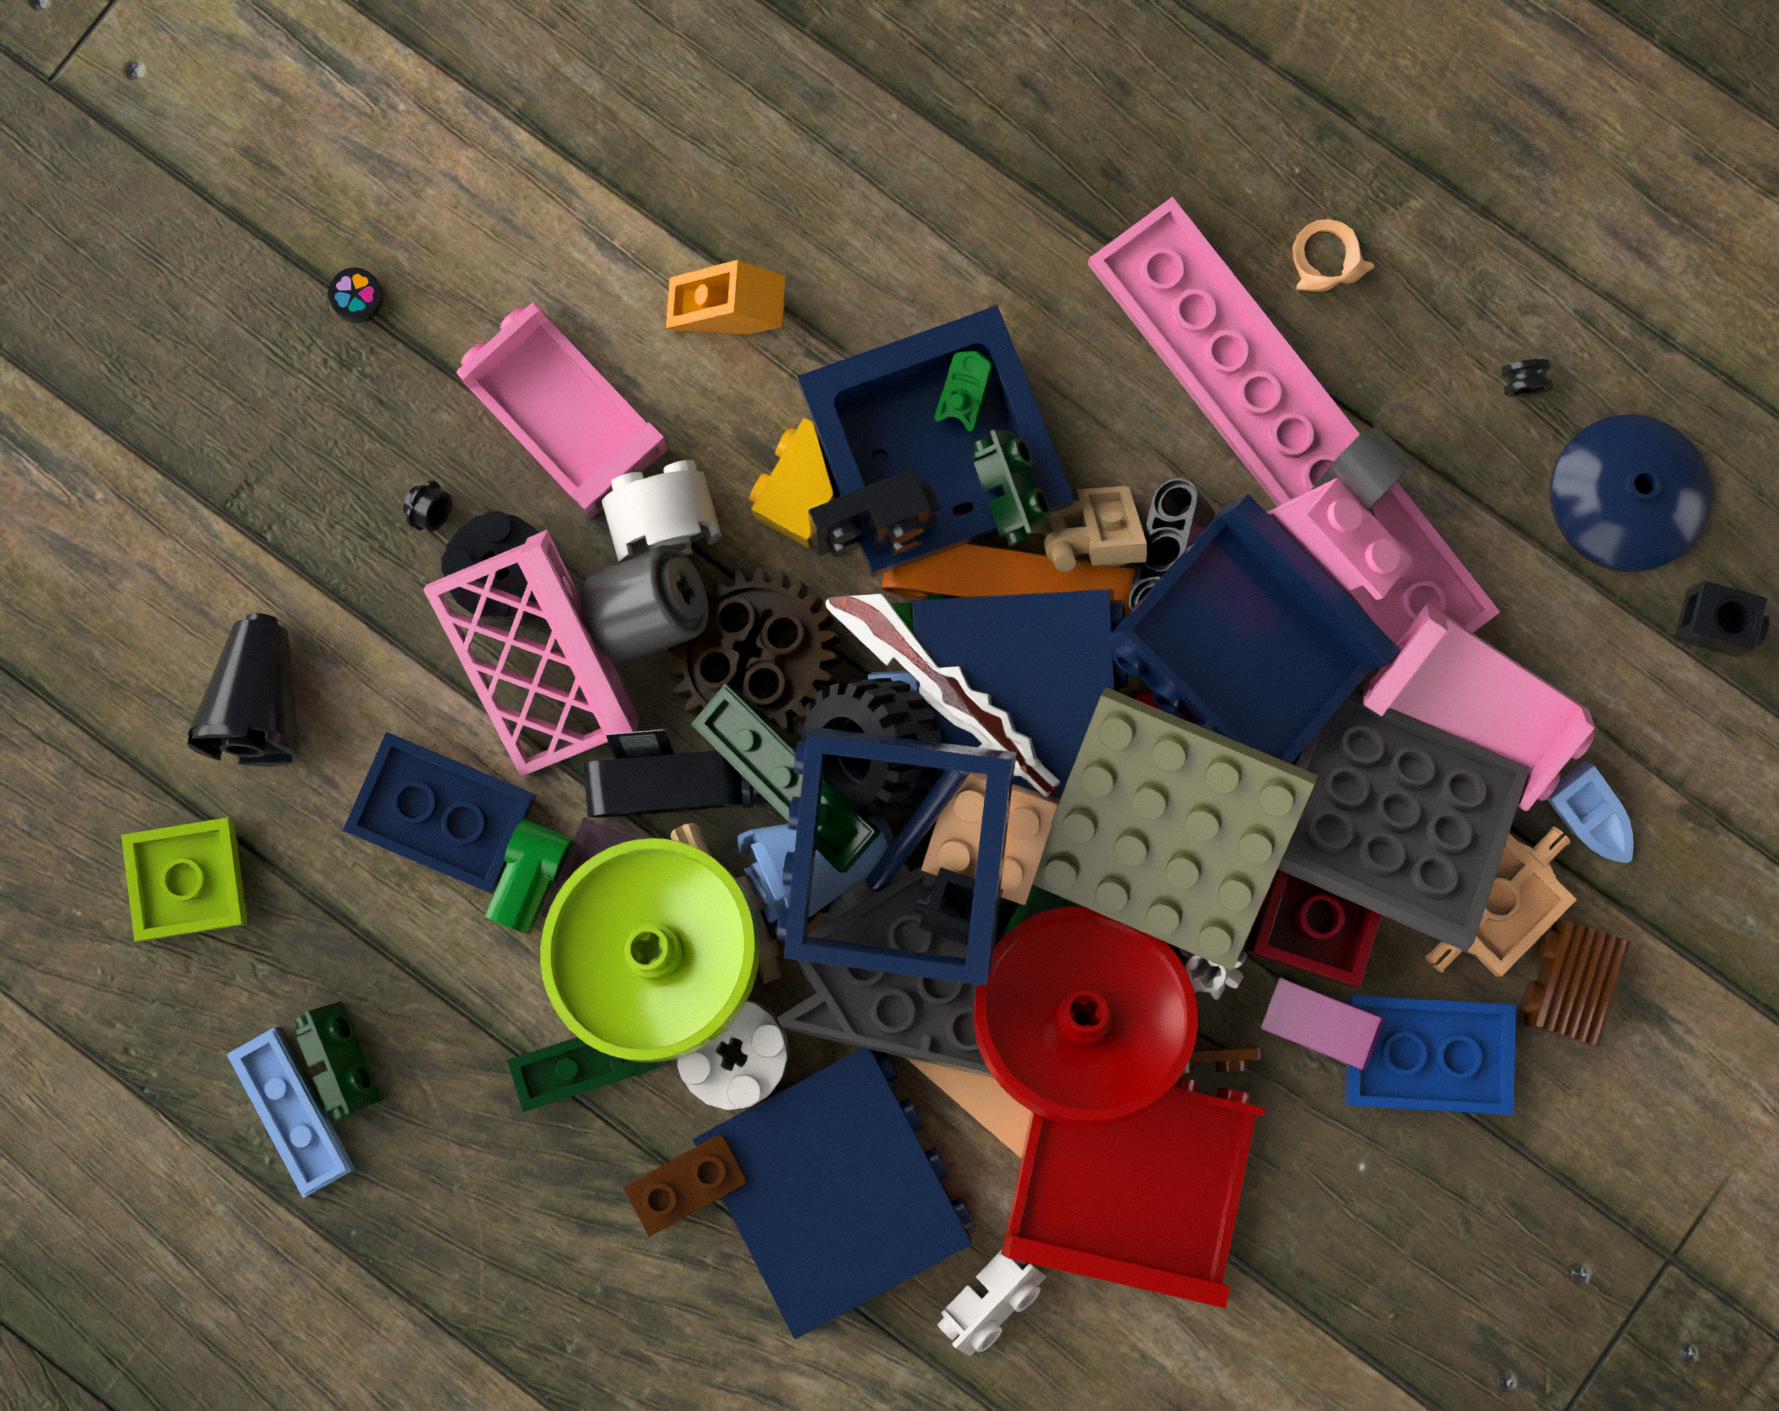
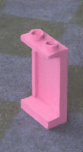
(560, 407)

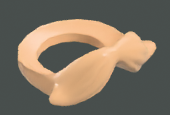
(1353, 263)

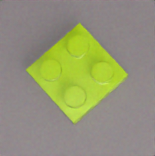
(184, 879)

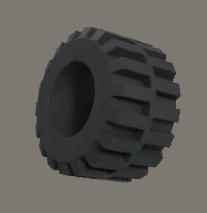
(877, 709)

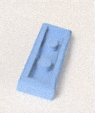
(291, 1111)

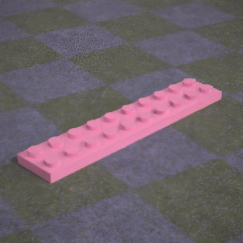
(1268, 401)

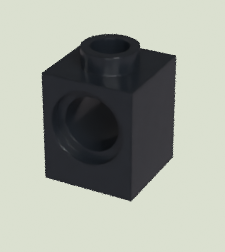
(1700, 625)

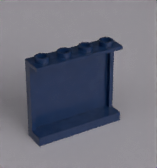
(1249, 636)
(1035, 659)
(839, 1191)

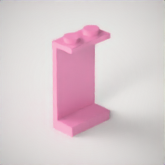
(1343, 538)
(1482, 697)

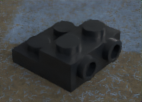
(890, 512)

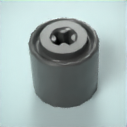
(644, 604)

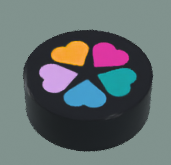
(355, 295)

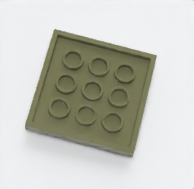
(1171, 828)

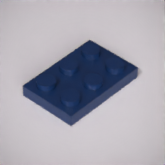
(438, 812)

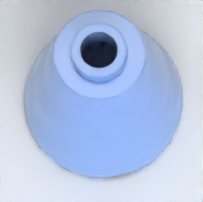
(768, 852)

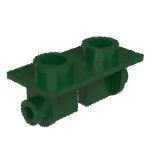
(1006, 463)
(329, 1037)

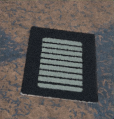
(640, 744)

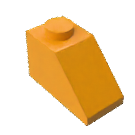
(726, 300)

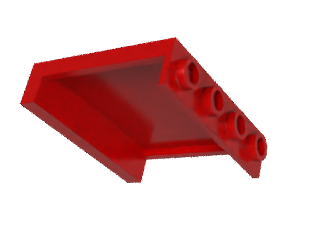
(1137, 1197)

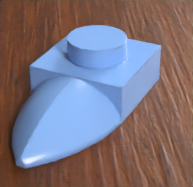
(1594, 813)

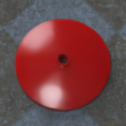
(1095, 970)

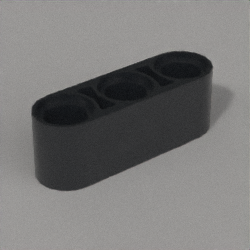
(1169, 533)
(660, 784)

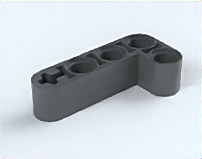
(1369, 466)

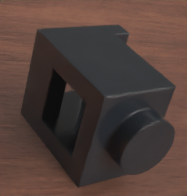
(947, 889)

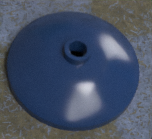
(1604, 512)

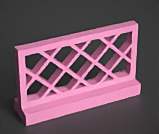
(562, 609)

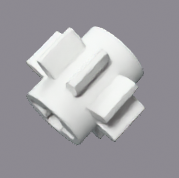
(1209, 979)

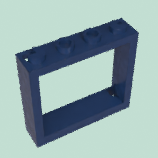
(799, 865)

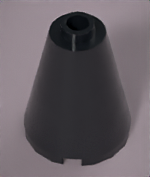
(250, 698)

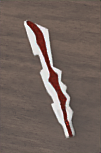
(946, 688)

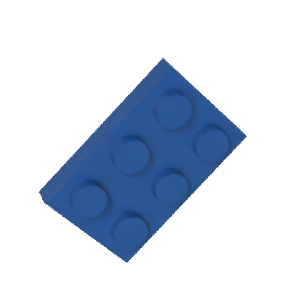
(1437, 1057)

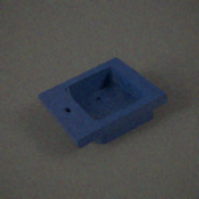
(880, 421)

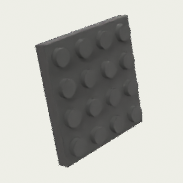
(1404, 820)

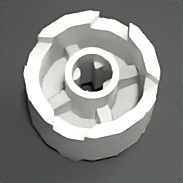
(660, 510)
(746, 1083)

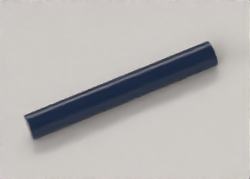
(915, 829)

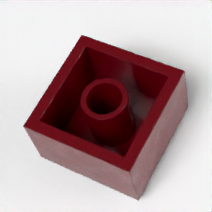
(1313, 931)

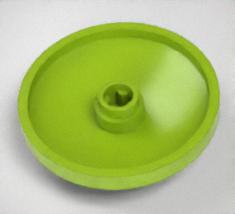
(650, 950)

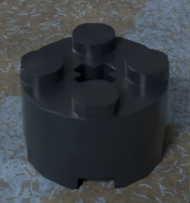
(478, 541)

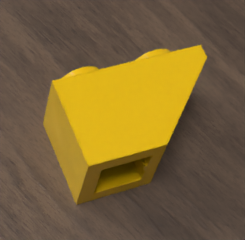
(794, 485)

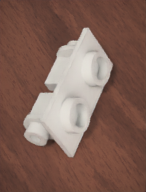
(979, 1318)

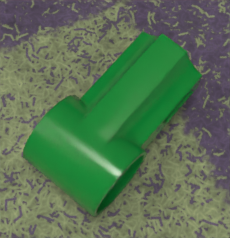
(533, 863)

